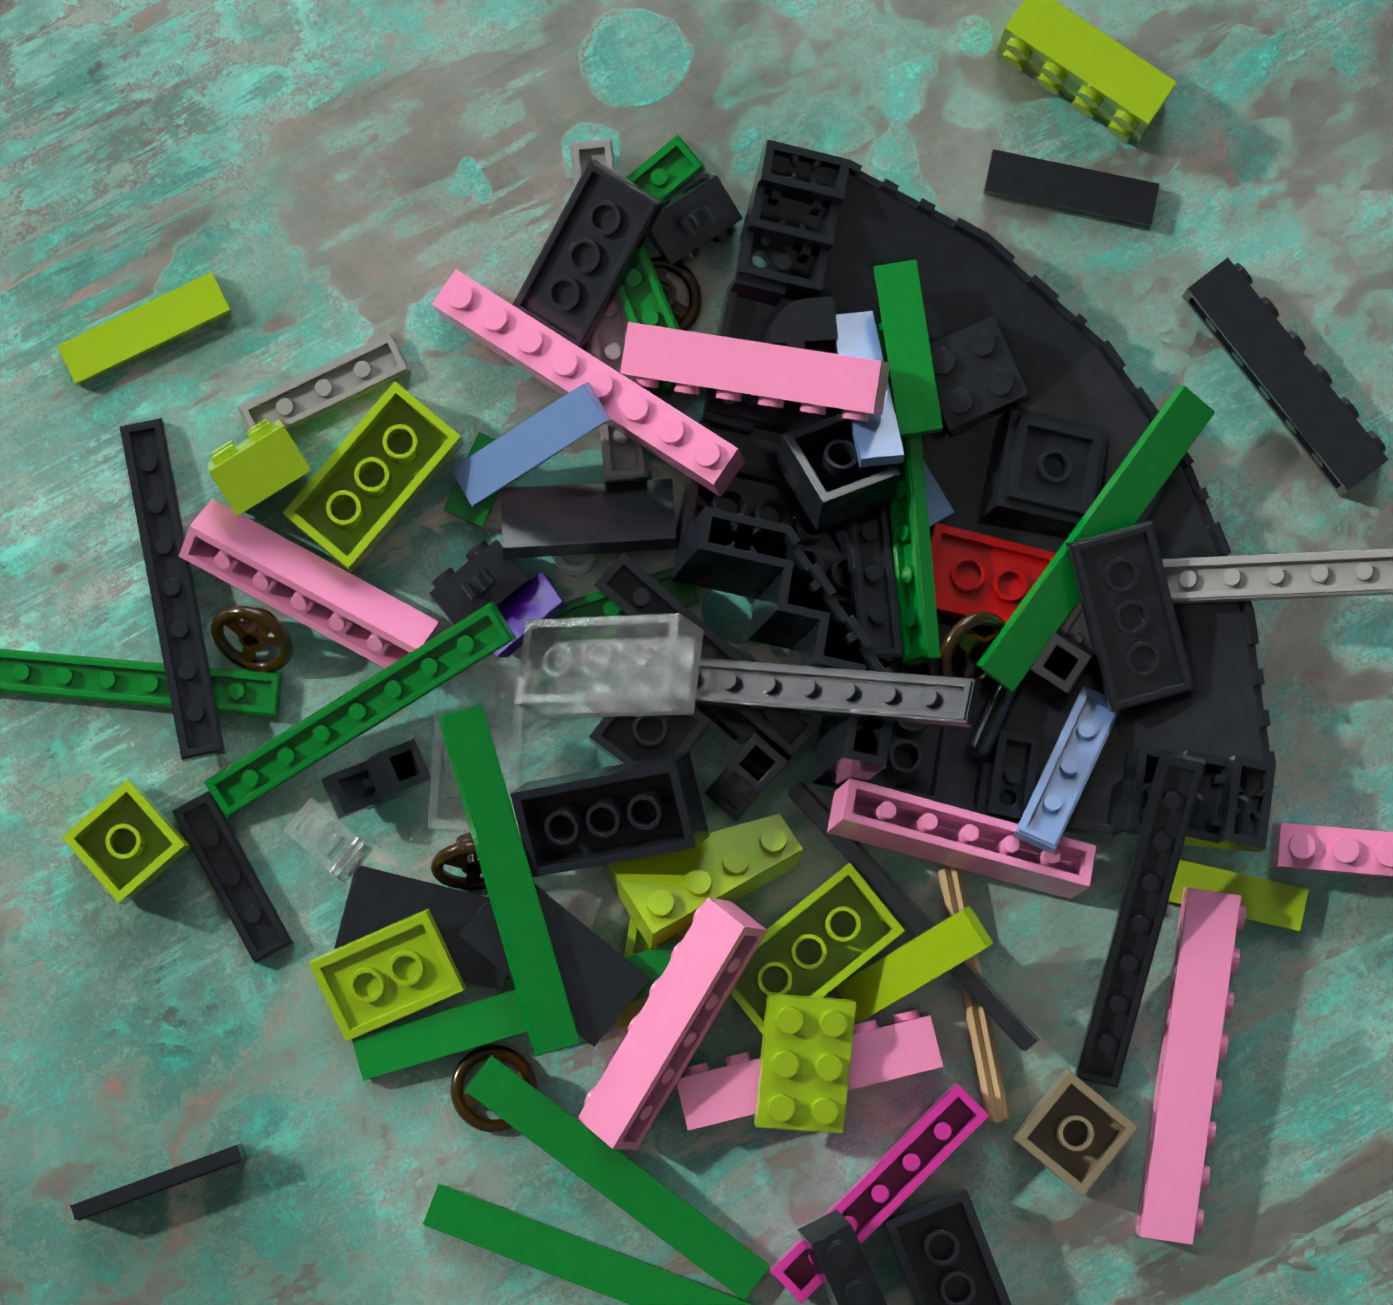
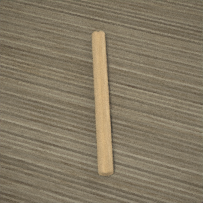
(977, 1018)

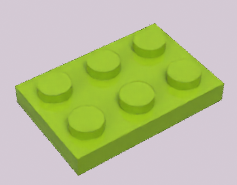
(387, 975)
(805, 1063)

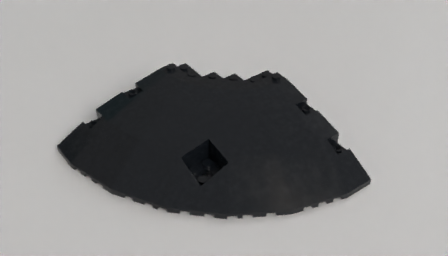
(820, 236)

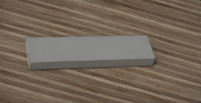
(329, 385)

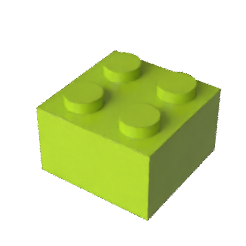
(257, 465)
(126, 842)

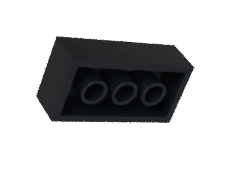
(610, 814)
(945, 1253)

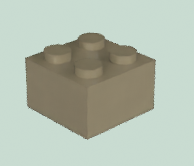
(1074, 1132)

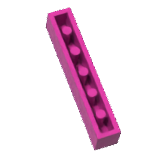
(890, 1180)

